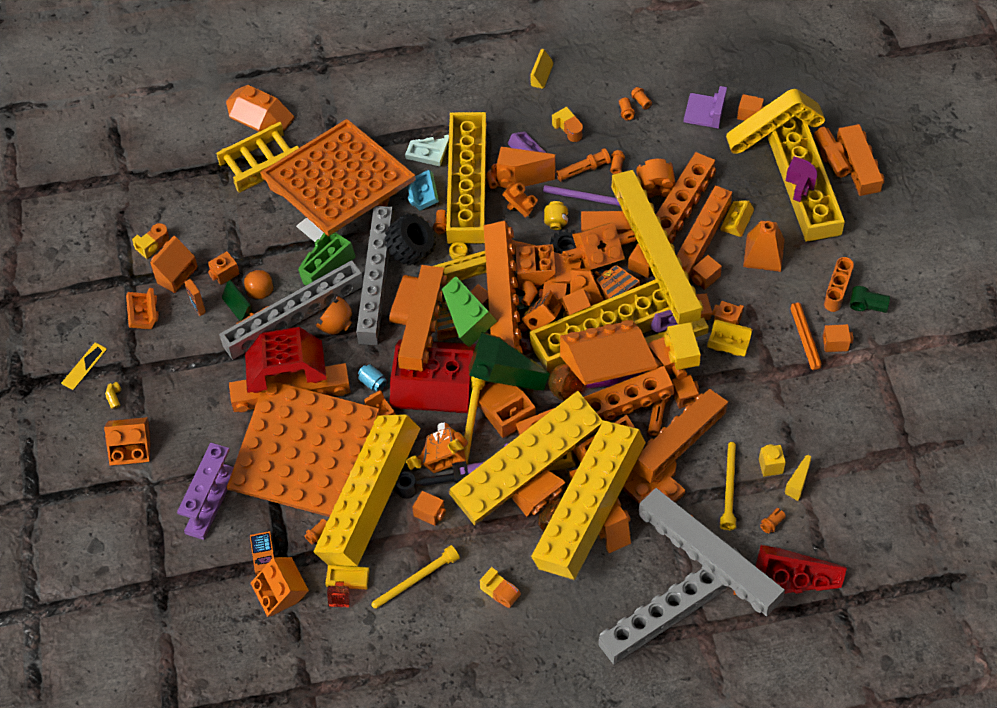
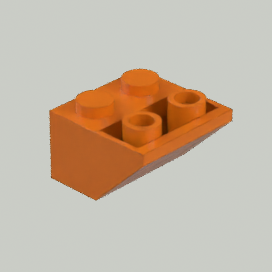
(535, 264)
(173, 265)
(128, 441)
(537, 492)
(279, 585)

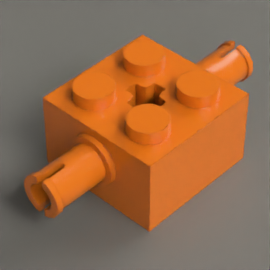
(608, 240)

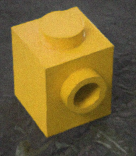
(771, 460)

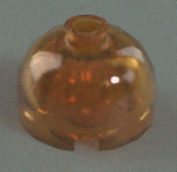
(564, 382)

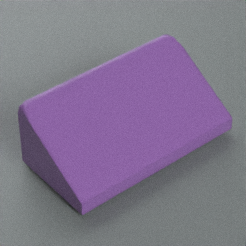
(523, 141)
(662, 321)

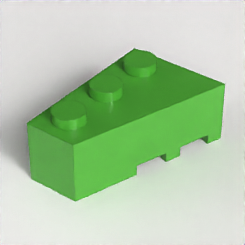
(328, 254)
(467, 312)

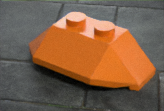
(257, 109)

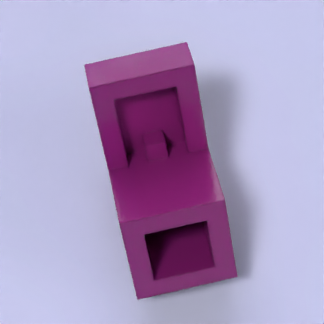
(802, 175)

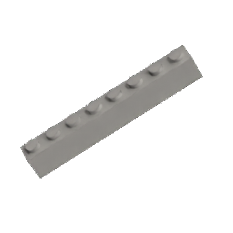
(711, 552)

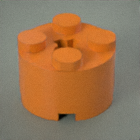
(656, 177)

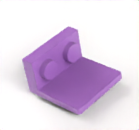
(705, 109)

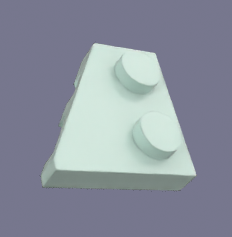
(428, 150)

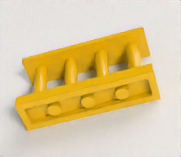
(252, 176)

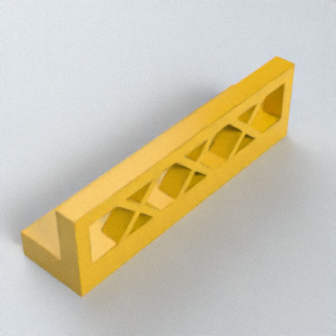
(465, 266)

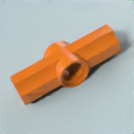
(832, 152)

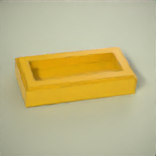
(352, 576)

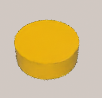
(458, 250)

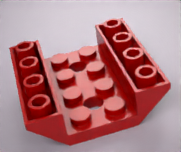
(284, 352)
(434, 386)

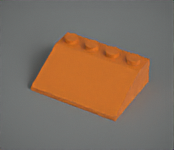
(607, 352)

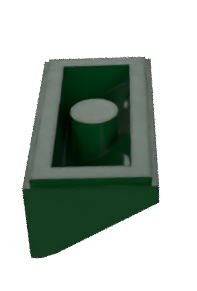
(236, 301)

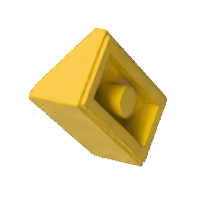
(541, 70)
(737, 218)

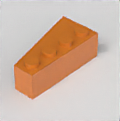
(615, 527)

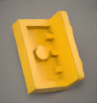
(729, 338)

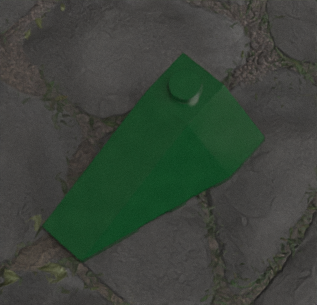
(503, 364)

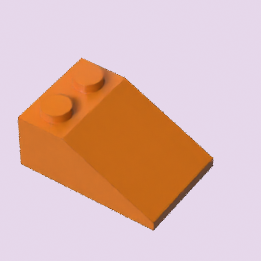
(524, 167)

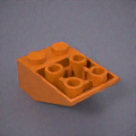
(505, 406)

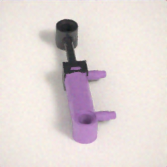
(460, 471)

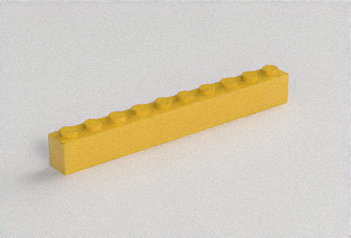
(656, 248)

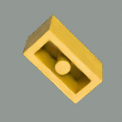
(683, 346)

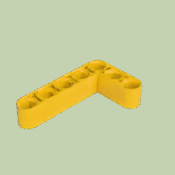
(773, 116)

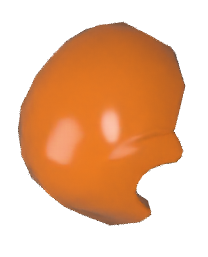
(258, 284)

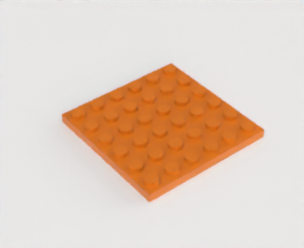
(337, 177)
(300, 447)

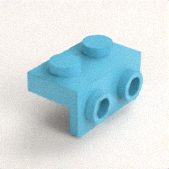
(423, 191)

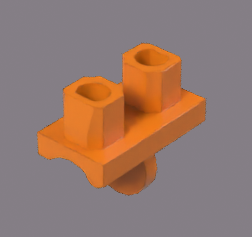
(518, 199)

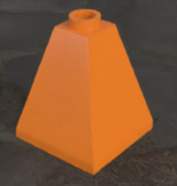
(764, 247)

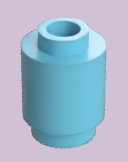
(372, 378)

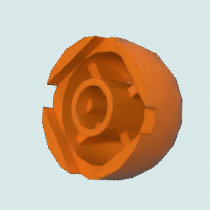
(336, 317)

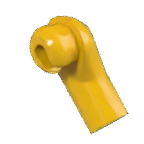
(111, 396)

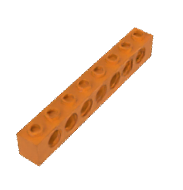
(678, 202)
(620, 393)

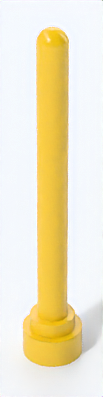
(476, 385)
(728, 519)
(449, 555)

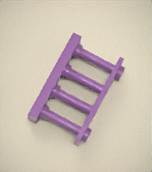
(206, 491)

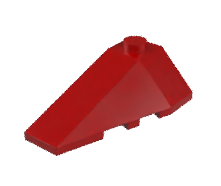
(799, 572)

